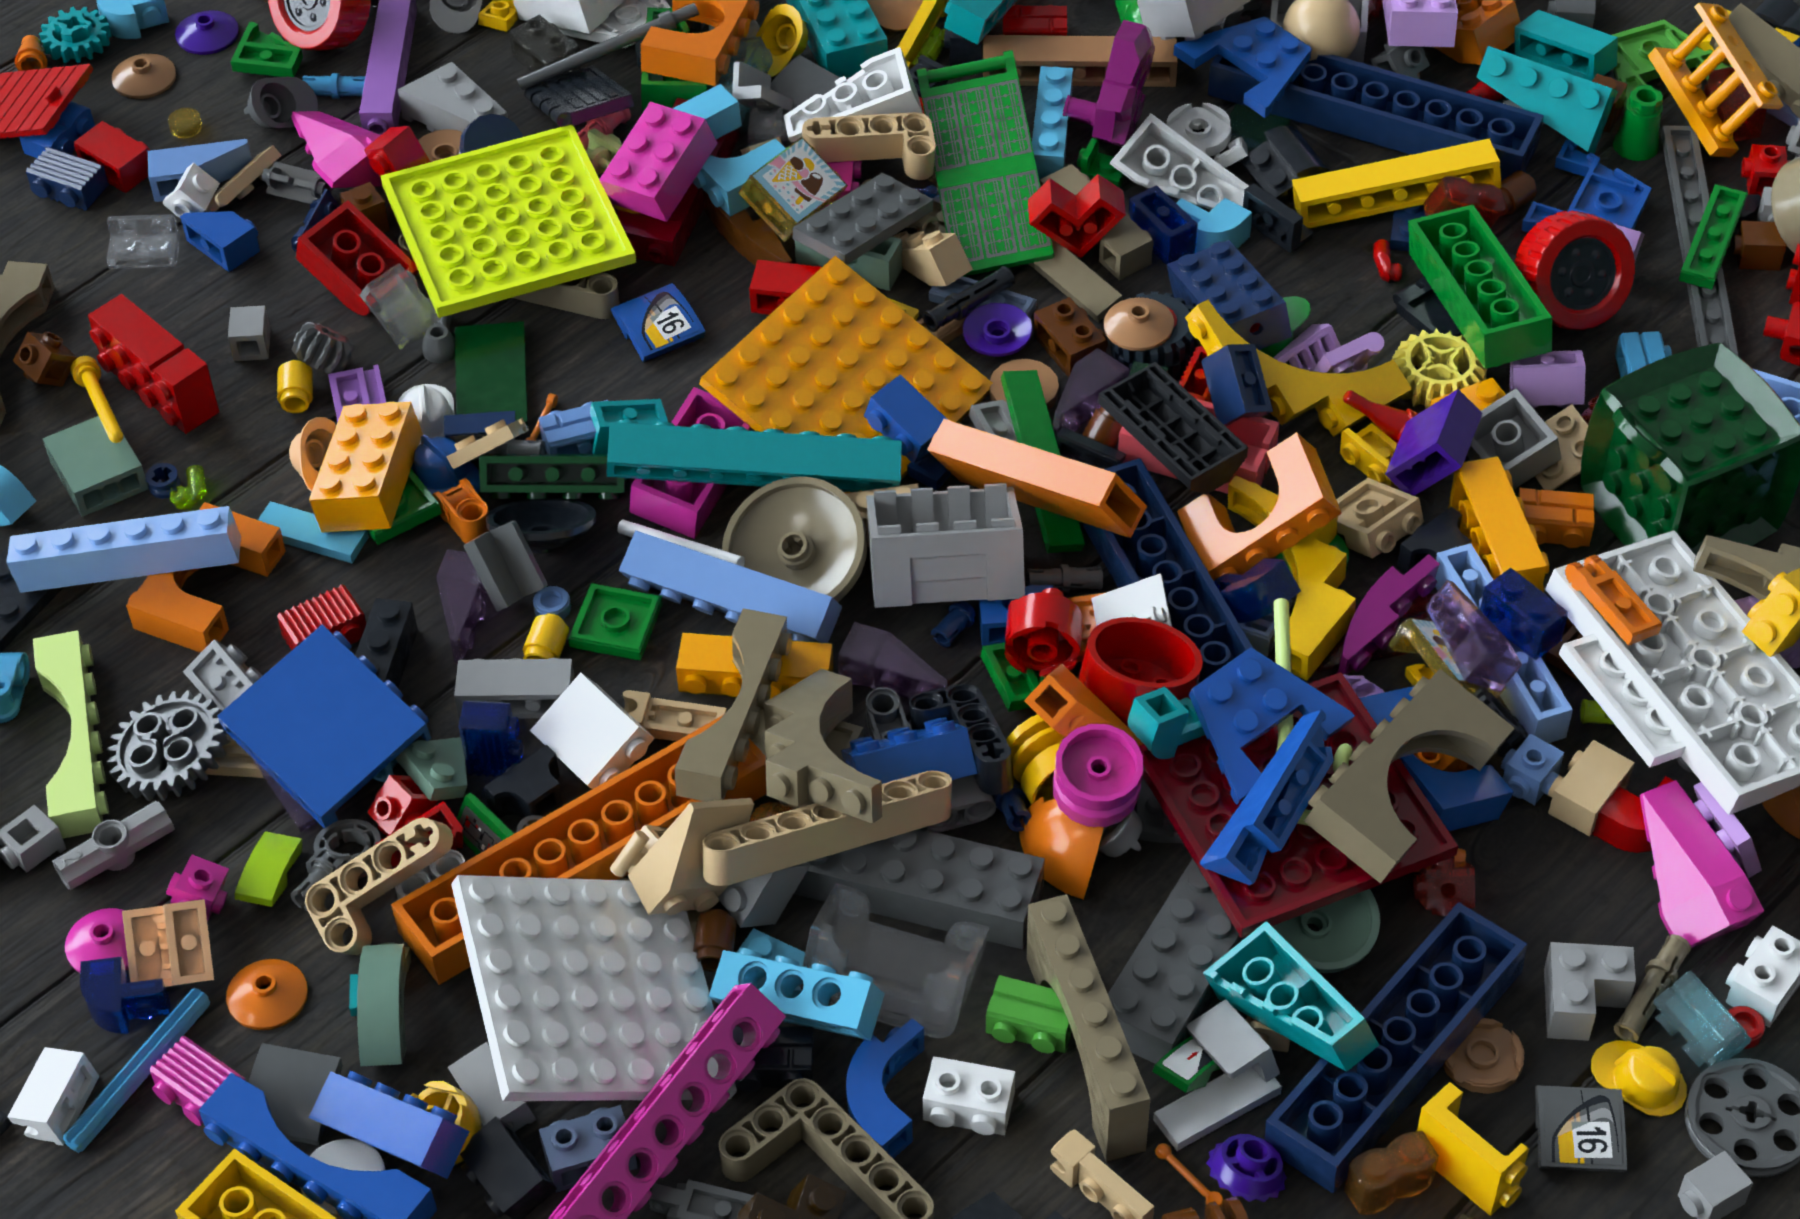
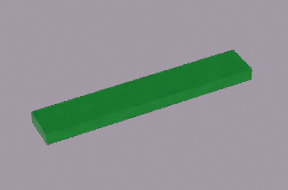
(1035, 429)

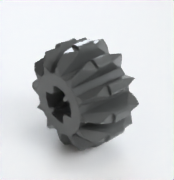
(322, 348)

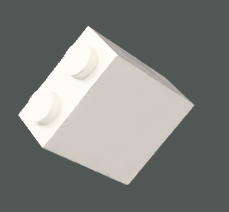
(592, 733)

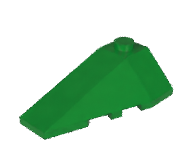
(666, 89)

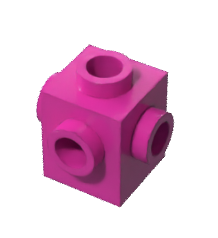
(200, 881)

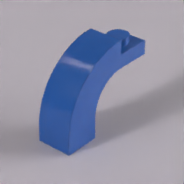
(866, 1083)

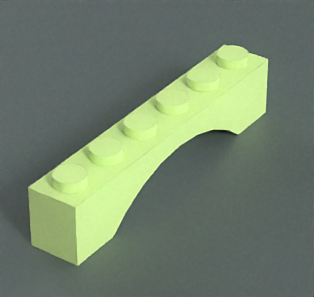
(74, 790)

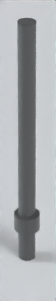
(665, 20)

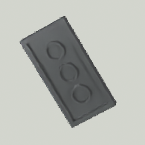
(863, 218)

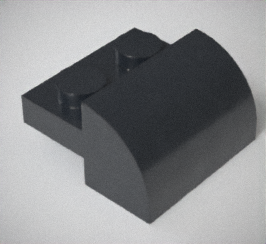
(1281, 160)

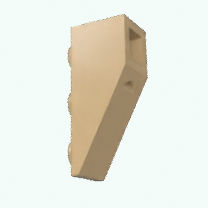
(934, 257)

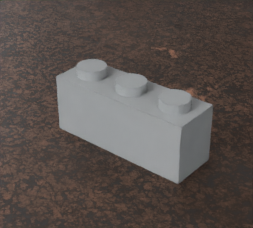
(524, 683)

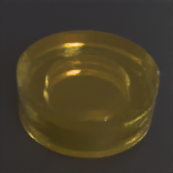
(185, 122)

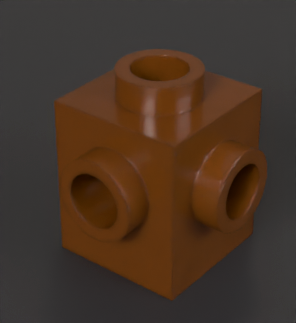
(44, 358)

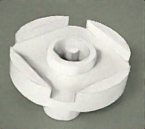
(1208, 117)

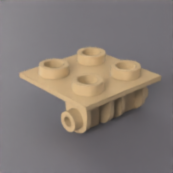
(1571, 433)

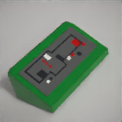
(480, 825)

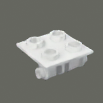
(1139, 600)

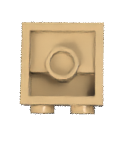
(1377, 517)

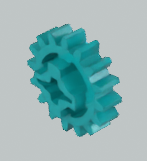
(75, 34)

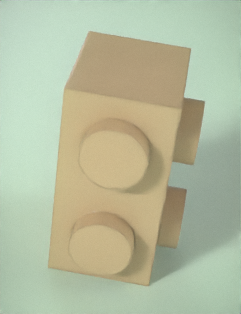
(1588, 786)

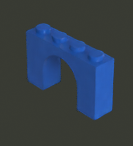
(1456, 797)

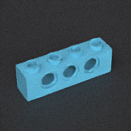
(851, 1016)

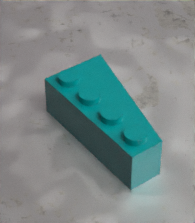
(1568, 102)
(1286, 994)

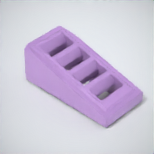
(1321, 341)

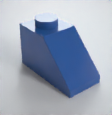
(221, 236)

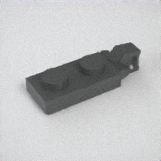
(697, 1201)

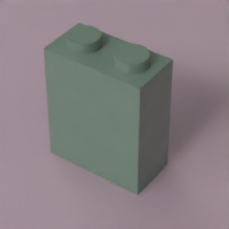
(94, 467)

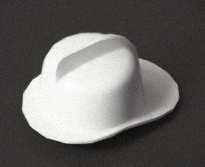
(430, 406)

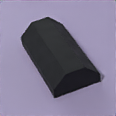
(1175, 428)

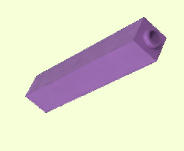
(387, 64)

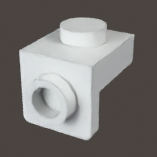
(192, 192)

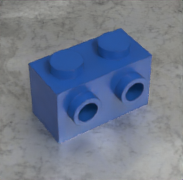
(904, 416)

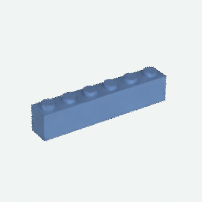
(726, 587)

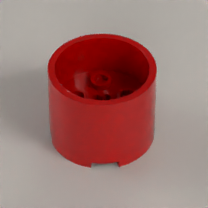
(1137, 657)

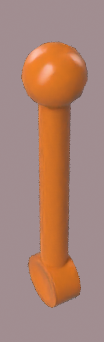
(551, 402)
(1164, 1152)

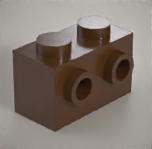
(1067, 333)

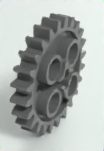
(167, 746)

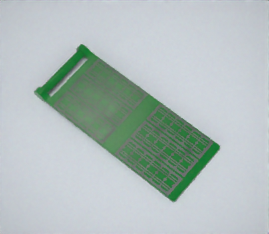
(985, 163)

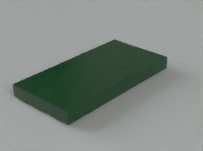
(491, 369)

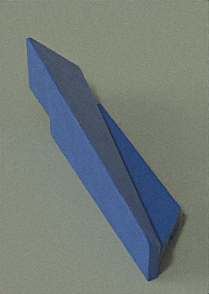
(1273, 803)

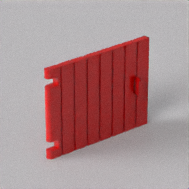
(37, 97)

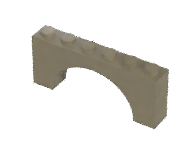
(1357, 807)
(1115, 1086)

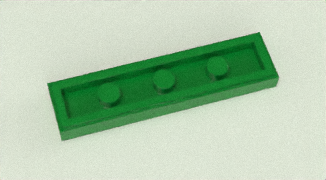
(1713, 237)

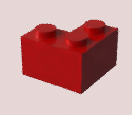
(1077, 219)

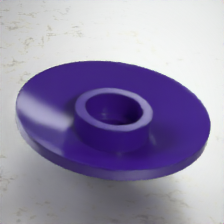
(207, 32)
(997, 329)

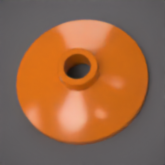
(270, 1006)

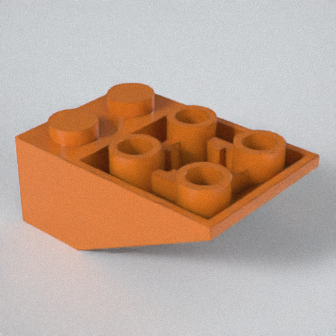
(1482, 25)

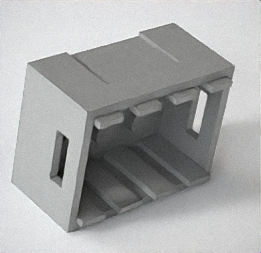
(945, 545)

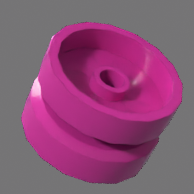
(1097, 775)

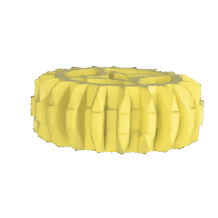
(1439, 363)

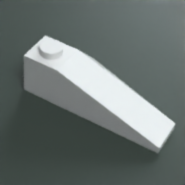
(879, 88)
(1176, 166)

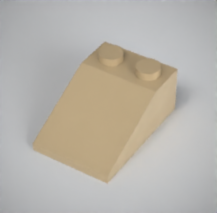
(672, 871)

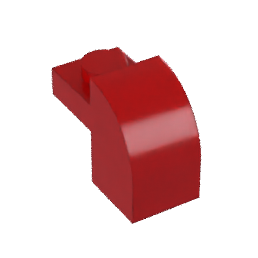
(1622, 821)

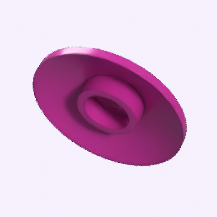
(84, 938)

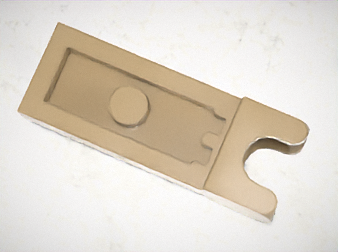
(668, 718)
(1099, 1183)

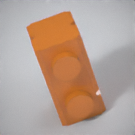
(1559, 516)

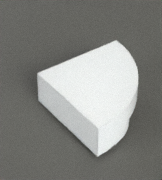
(1236, 152)

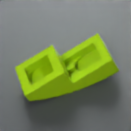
(267, 869)

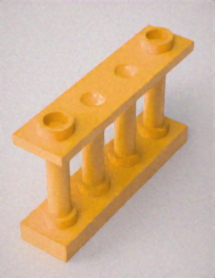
(1686, 86)

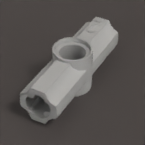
(113, 845)

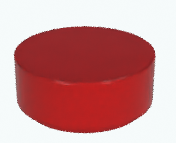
(1751, 1022)

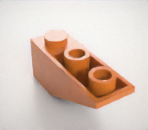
(1070, 705)

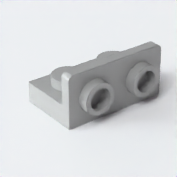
(221, 673)

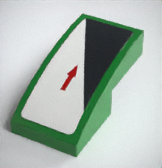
(1186, 1066)

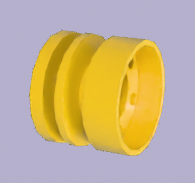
(1033, 757)

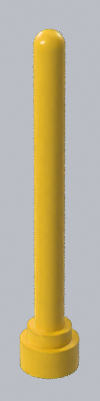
(87, 374)

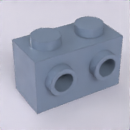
(577, 1142)

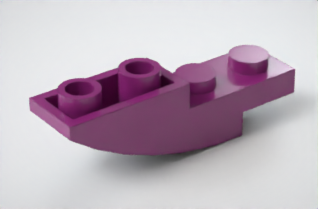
(1380, 611)

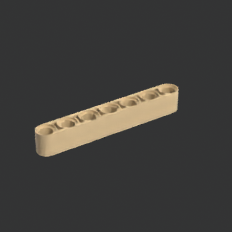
(819, 831)

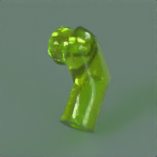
(194, 492)

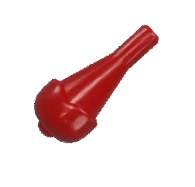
(1386, 418)

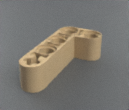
(875, 138)
(381, 879)

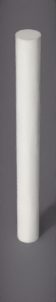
(628, 528)

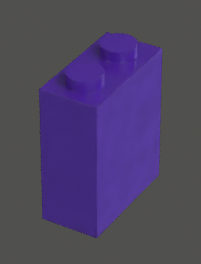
(1434, 443)

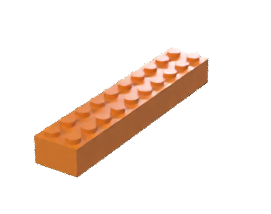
(568, 843)

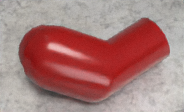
(1382, 259)

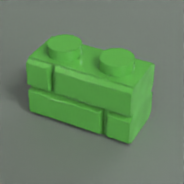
(1027, 1015)

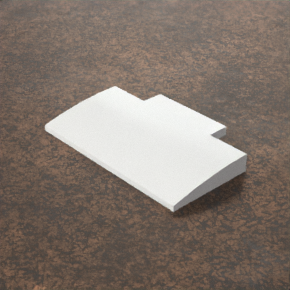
(1695, 685)

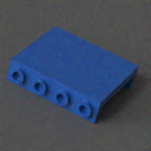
(323, 723)

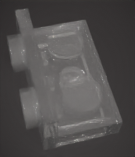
(143, 241)

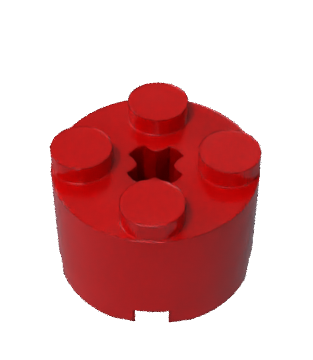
(1043, 632)

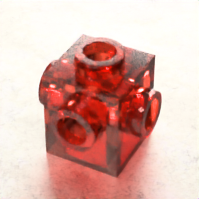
(1458, 887)

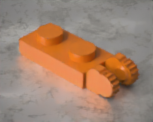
(1613, 599)

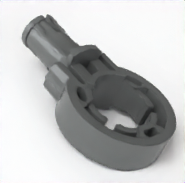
(326, 860)

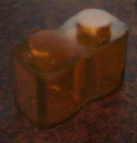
(1391, 1172)

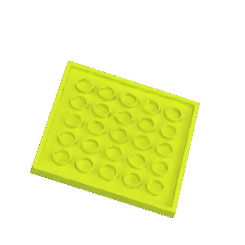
(507, 220)

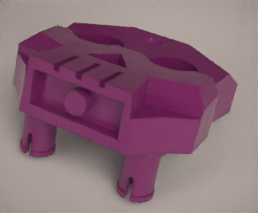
(1121, 92)

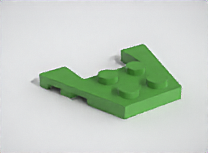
(1635, 45)

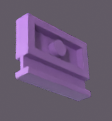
(356, 387)

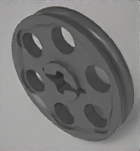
(1731, 1115)

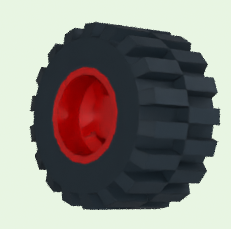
(1175, 351)

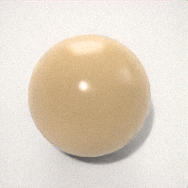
(1324, 25)

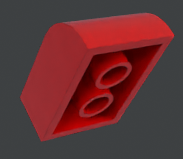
(349, 253)

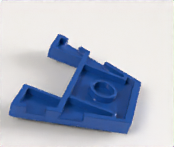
(1259, 50)
(1602, 193)
(1248, 701)

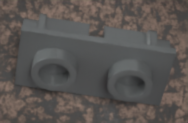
(294, 183)

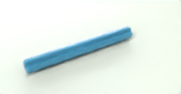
(136, 1070)

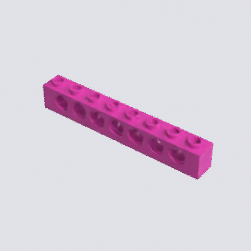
(759, 1023)

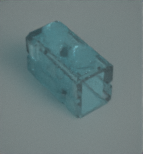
(1701, 1020)

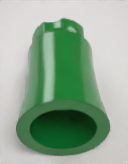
(1639, 129)

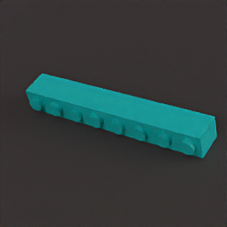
(750, 457)

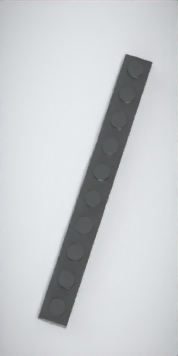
(1689, 198)

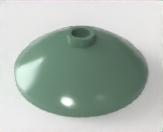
(1344, 934)

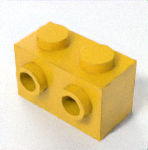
(1776, 620)

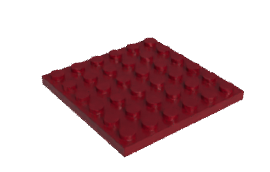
(1308, 868)

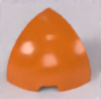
(1064, 844)

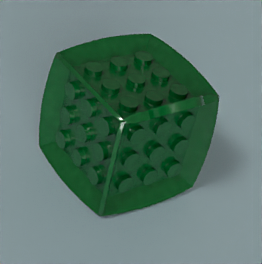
(1692, 451)

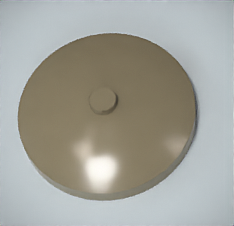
(801, 534)

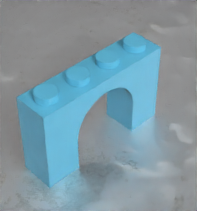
(725, 176)

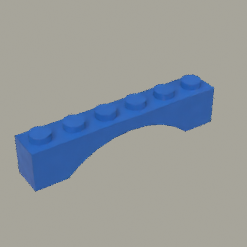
(243, 1119)

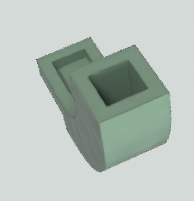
(382, 1003)

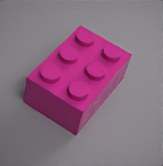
(658, 161)

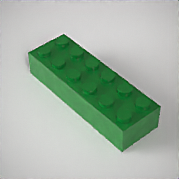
(1480, 286)

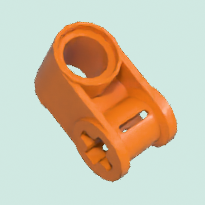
(463, 510)

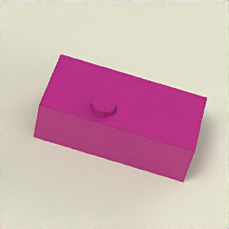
(678, 503)

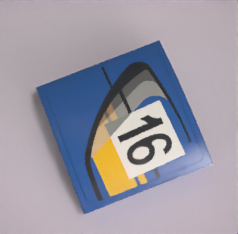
(658, 322)

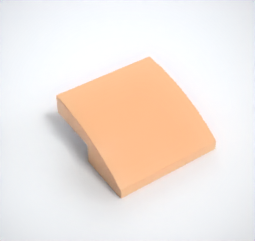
(169, 943)

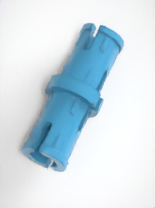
(336, 85)

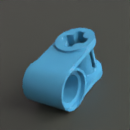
(13, 679)

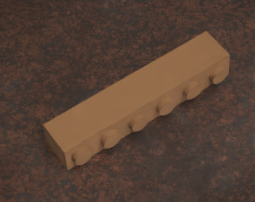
(1084, 54)

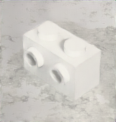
(1767, 976)
(968, 1096)

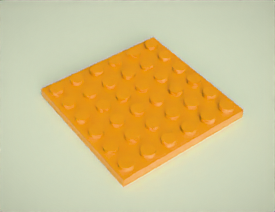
(830, 353)

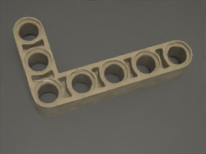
(835, 1150)

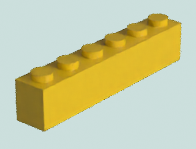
(1391, 183)

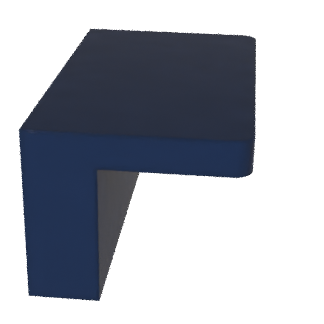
(1236, 383)

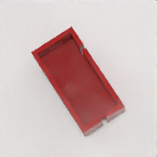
(136, 352)

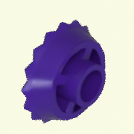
(1247, 1167)

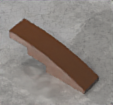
(750, 238)

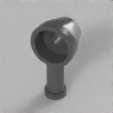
(438, 342)

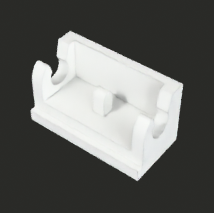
(54, 1094)

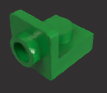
(1097, 163)

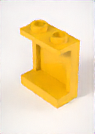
(1467, 1158)

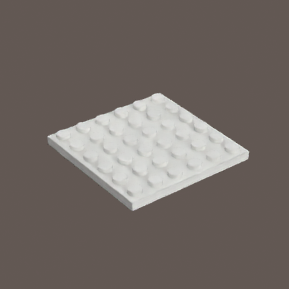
(580, 986)

